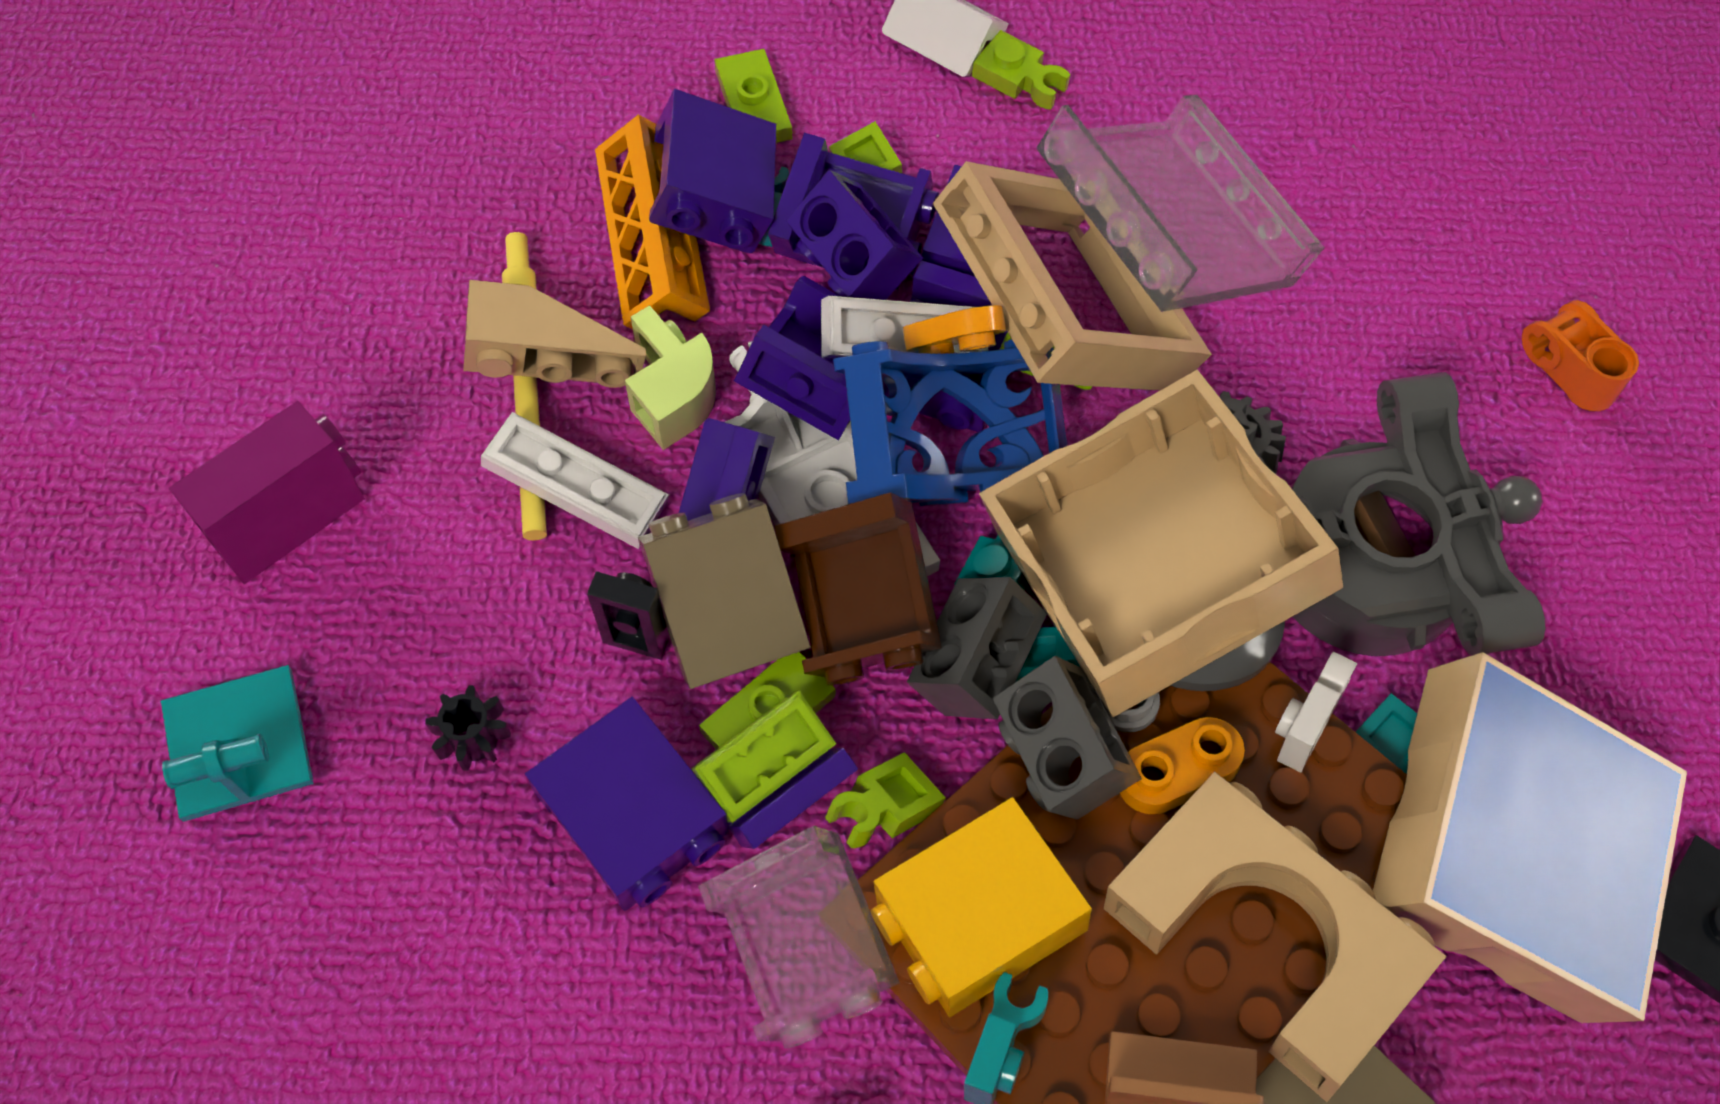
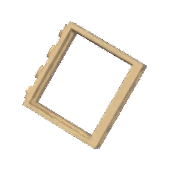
(984, 218)

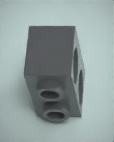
(984, 644)
(1075, 729)

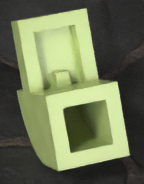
(678, 385)

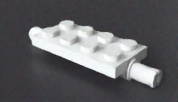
(805, 465)

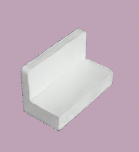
(943, 30)

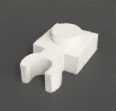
(1306, 721)

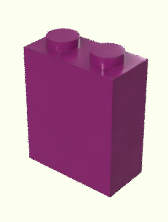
(271, 490)

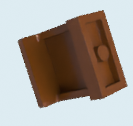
(862, 587)

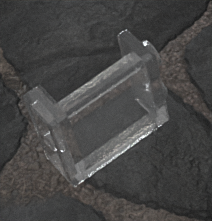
(803, 935)

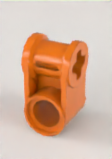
(1583, 356)

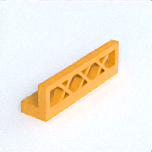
(665, 254)

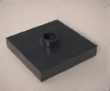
(1691, 917)

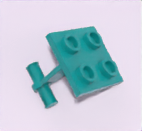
(235, 743)

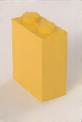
(979, 907)

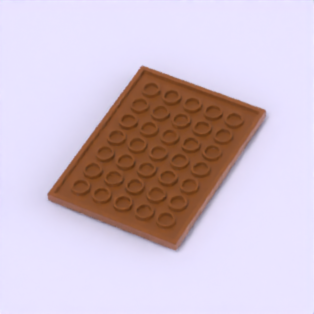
(1235, 963)

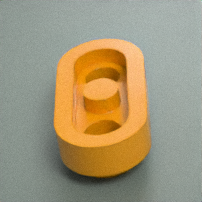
(969, 328)
(1183, 764)

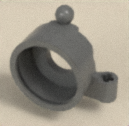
(1463, 578)

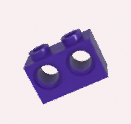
(859, 232)

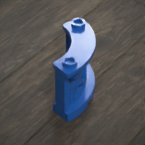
(880, 444)

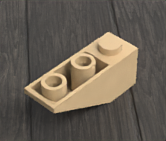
(533, 335)

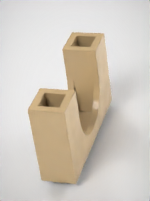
(1371, 954)

